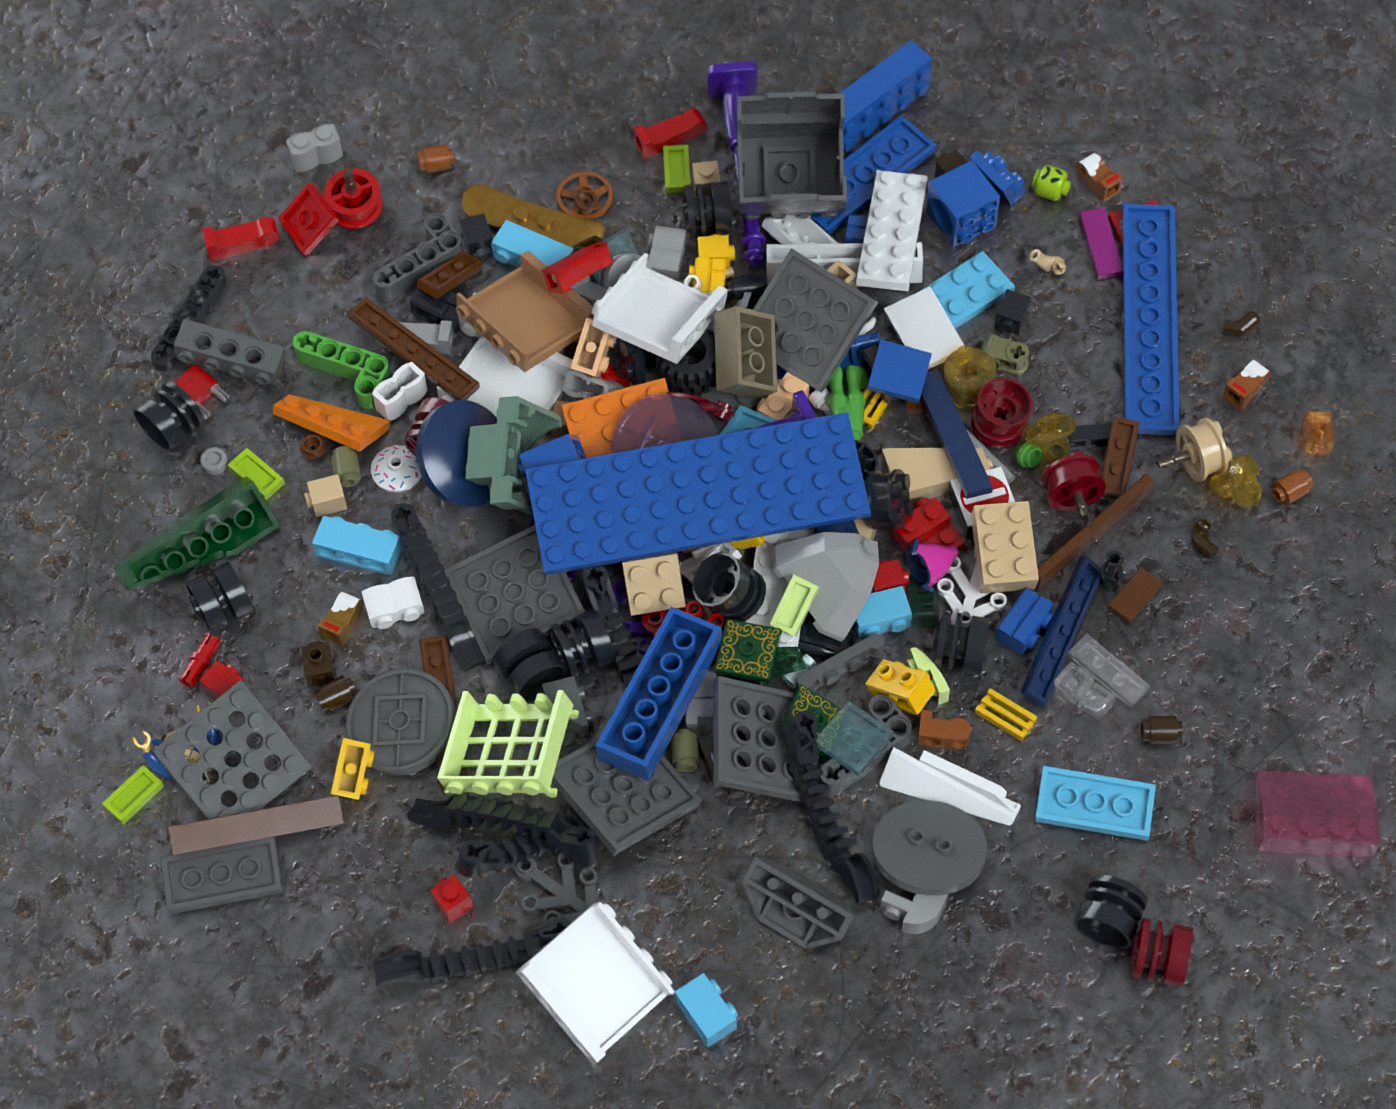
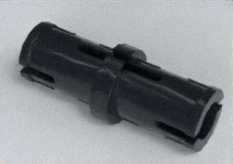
(1111, 571)

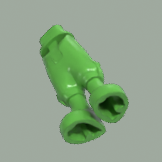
(852, 403)

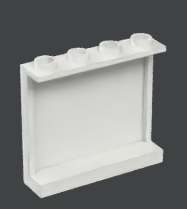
(656, 311)
(502, 379)
(595, 980)

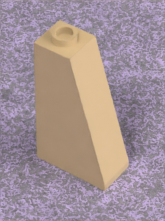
(927, 467)

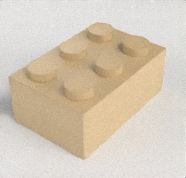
(1004, 547)

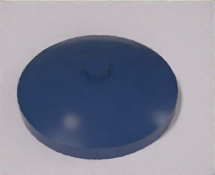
(444, 452)

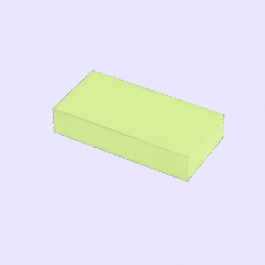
(794, 605)

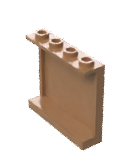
(524, 316)

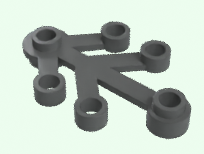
(563, 895)

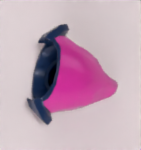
(929, 562)

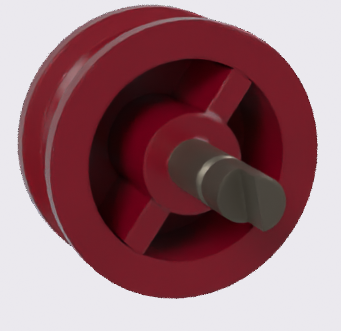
(1074, 484)

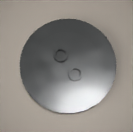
(404, 720)
(929, 847)

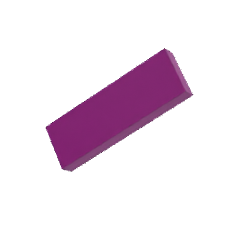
(1101, 243)

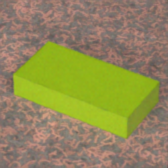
(676, 168)
(254, 468)
(133, 795)

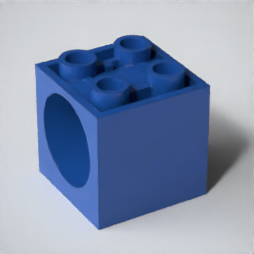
(962, 203)
(556, 451)

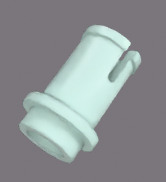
(791, 678)

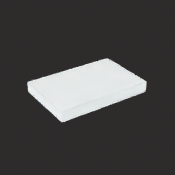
(924, 325)

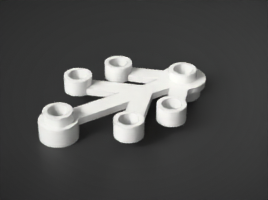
(971, 592)

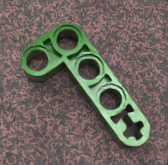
(312, 351)

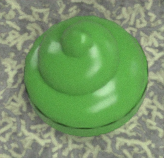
(1028, 455)

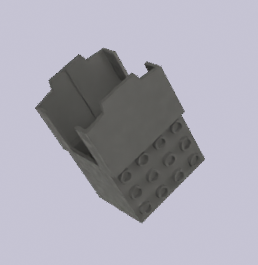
(791, 155)

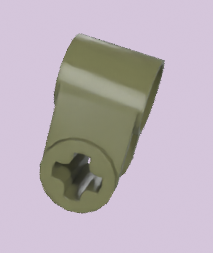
(1006, 354)

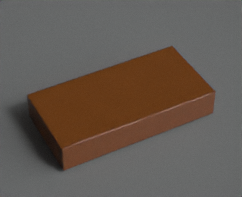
(1135, 595)

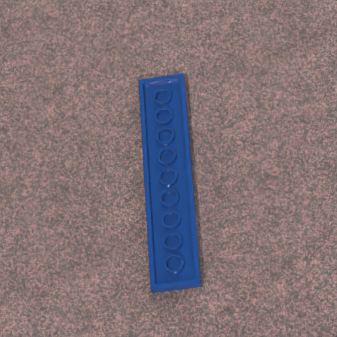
(1150, 318)

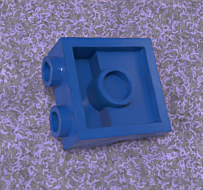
(1006, 184)

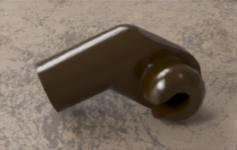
(1244, 326)
(1200, 538)

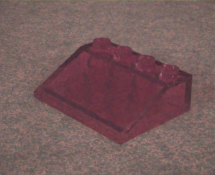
(1317, 813)

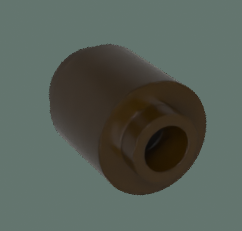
(335, 693)
(1161, 729)

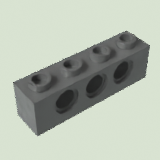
(194, 334)

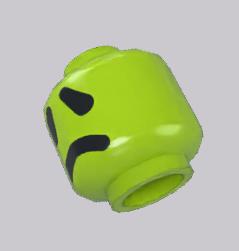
(1051, 183)

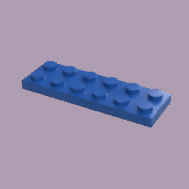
(894, 149)

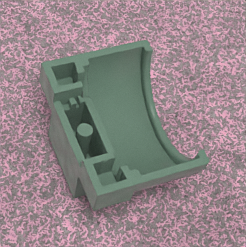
(496, 450)

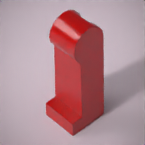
(669, 132)
(240, 238)
(577, 267)

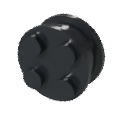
(888, 498)

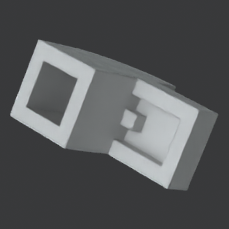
(918, 914)

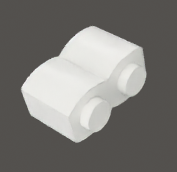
(398, 392)
(393, 602)

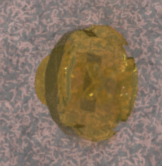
(1051, 431)
(1241, 482)

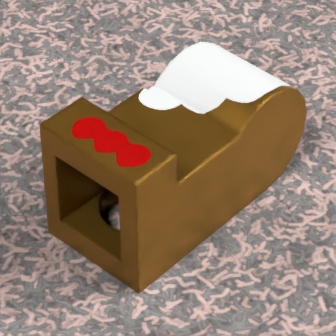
(341, 618)

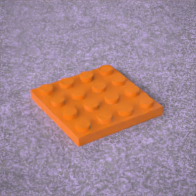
(597, 416)

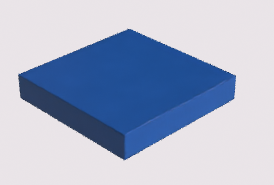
(899, 371)

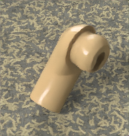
(1048, 263)

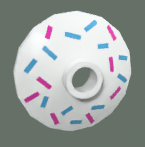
(395, 478)

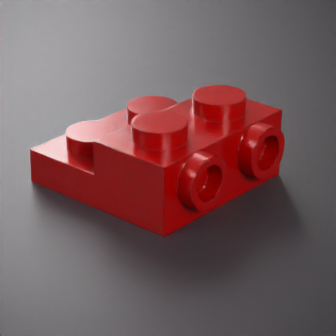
(930, 525)

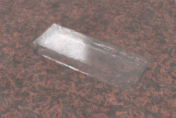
(1109, 670)

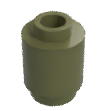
(346, 465)
(685, 750)

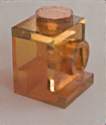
(1317, 432)

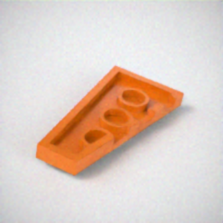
(336, 423)

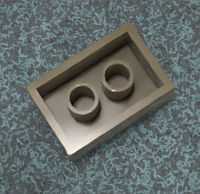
(745, 352)

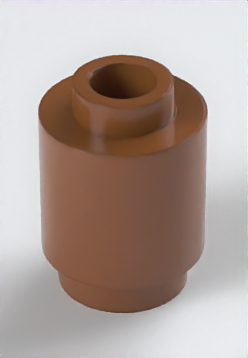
(436, 158)
(1291, 487)

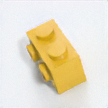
(903, 685)
(350, 769)

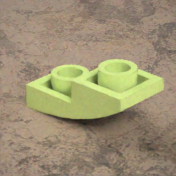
(919, 660)

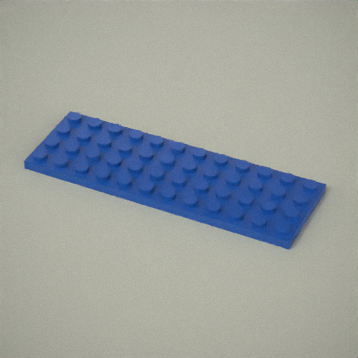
(697, 493)

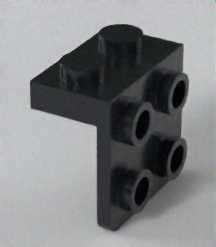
(635, 361)

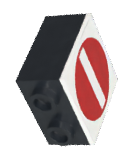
(963, 507)

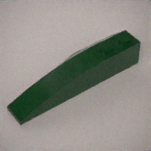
(205, 534)

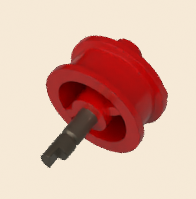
(354, 197)

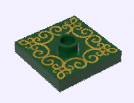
(748, 651)
(821, 708)

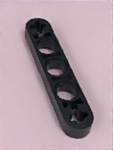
(189, 306)

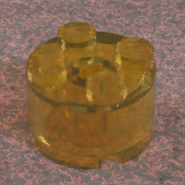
(966, 373)

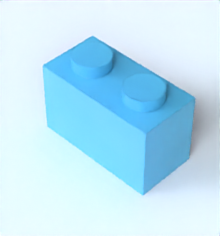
(884, 613)
(706, 1009)

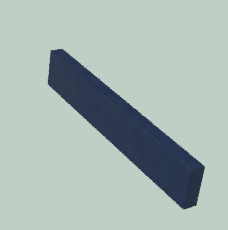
(954, 437)
(1061, 631)

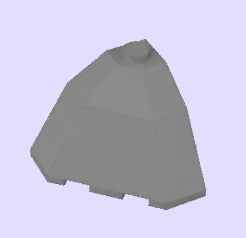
(842, 568)

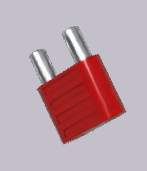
(201, 387)

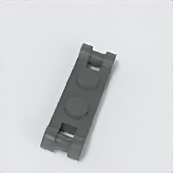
(845, 661)

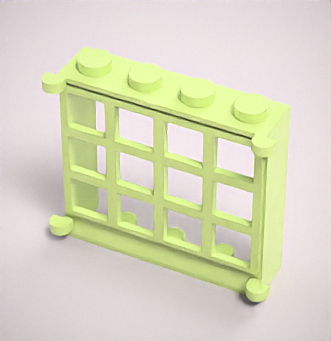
(516, 711)

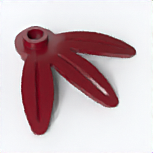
(720, 410)

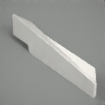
(945, 782)

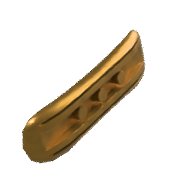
(542, 220)

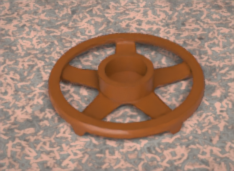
(583, 185)

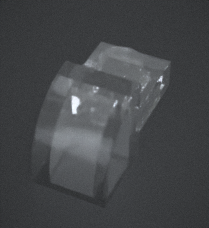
(1081, 691)

